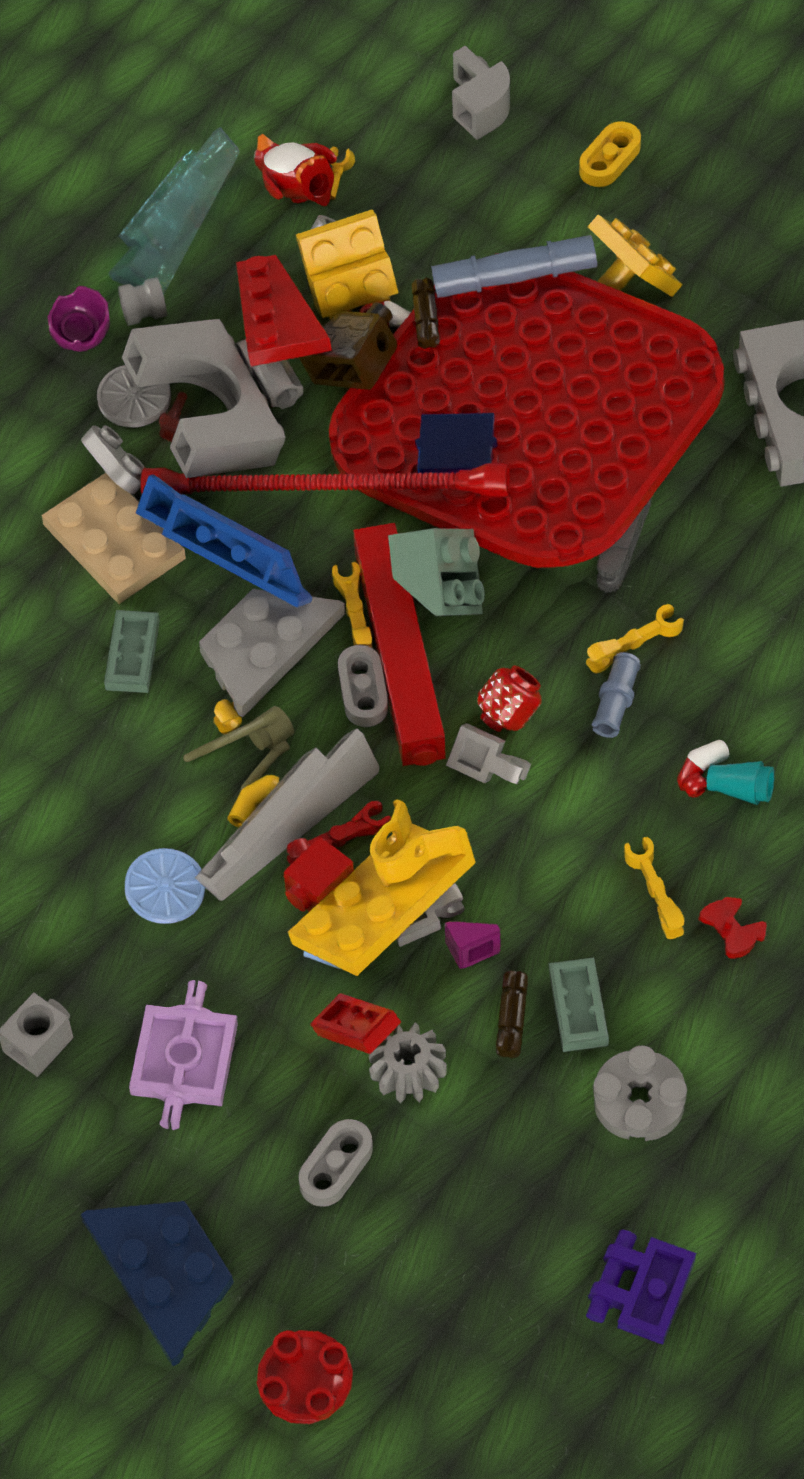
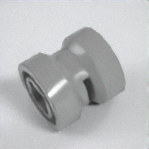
(142, 301)

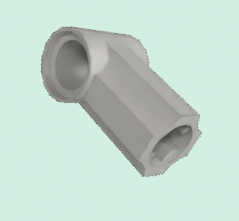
(275, 379)

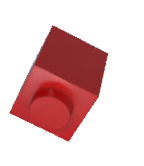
(315, 874)

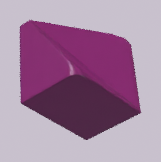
(471, 942)

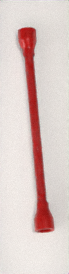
(485, 480)

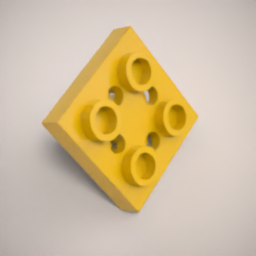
(633, 258)

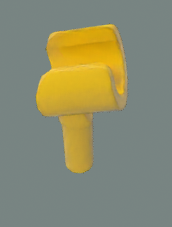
(338, 168)
(226, 717)

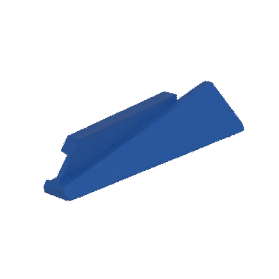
(222, 541)

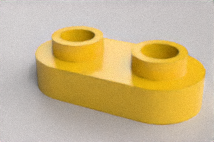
(604, 159)

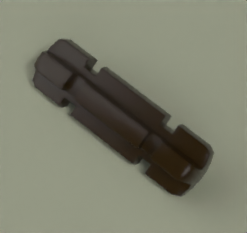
(425, 313)
(511, 1014)

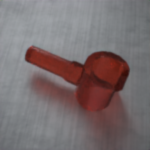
(170, 420)

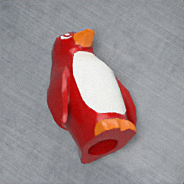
(296, 170)

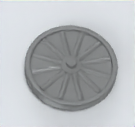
(131, 405)

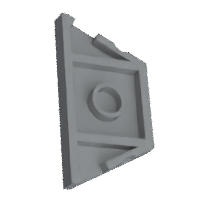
(263, 642)

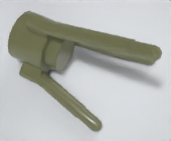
(265, 731)

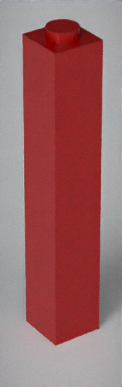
(400, 650)

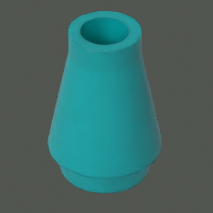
(743, 781)

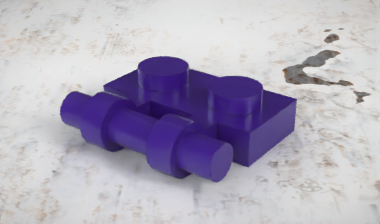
(654, 1292)

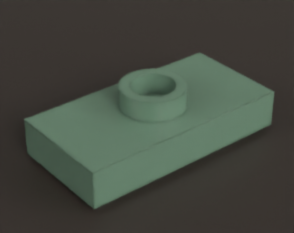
(132, 651)
(578, 1004)

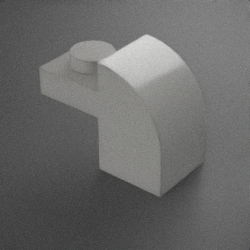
(483, 93)

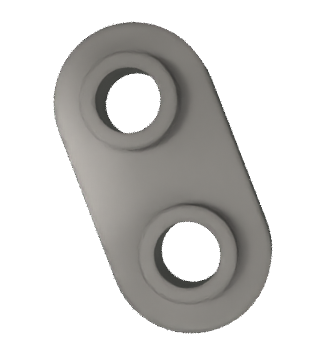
(120, 466)
(365, 688)
(333, 1164)

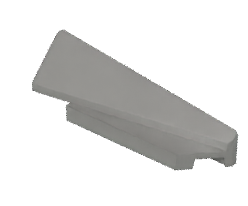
(290, 810)

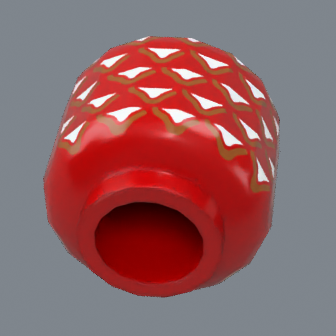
(509, 699)

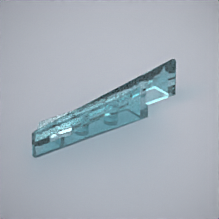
(174, 213)

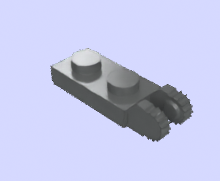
(616, 559)

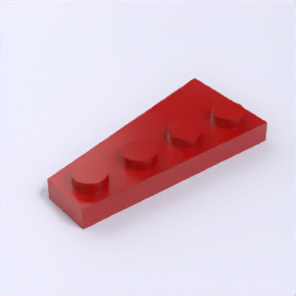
(276, 314)

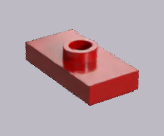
(355, 1023)

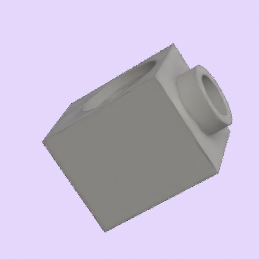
(36, 1051)

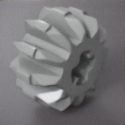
(421, 1074)

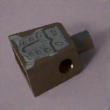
(359, 351)

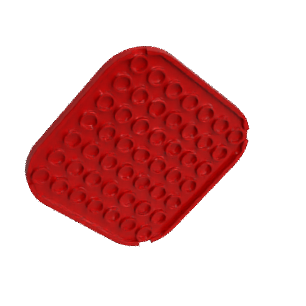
(586, 402)

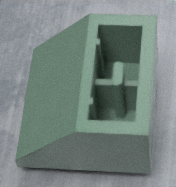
(439, 569)

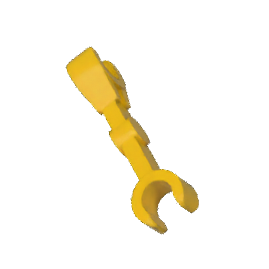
(349, 590)
(603, 652)
(669, 914)

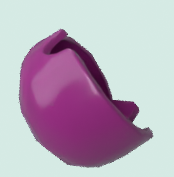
(79, 319)

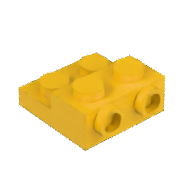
(347, 264)

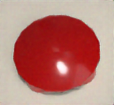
(304, 1376)

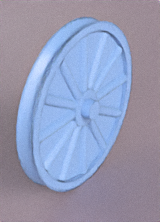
(164, 886)

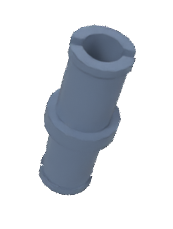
(616, 695)

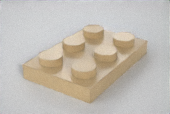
(111, 539)

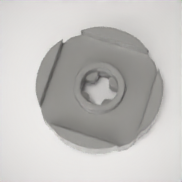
(639, 1119)

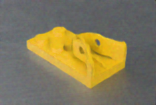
(384, 892)

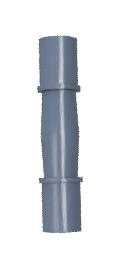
(514, 266)

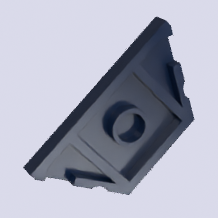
(163, 1267)

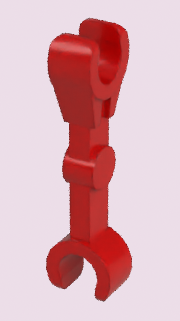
(339, 834)

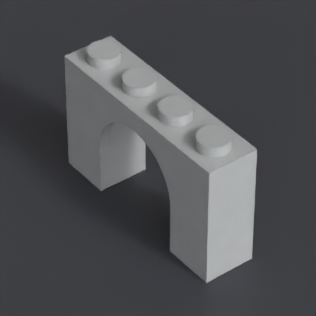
(207, 357)
(770, 361)

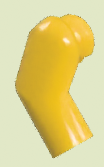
(250, 798)

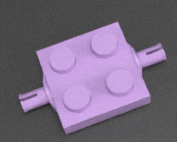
(183, 1055)

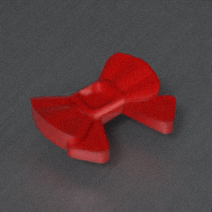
(738, 939)

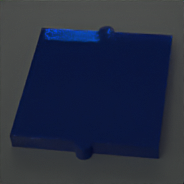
(455, 442)

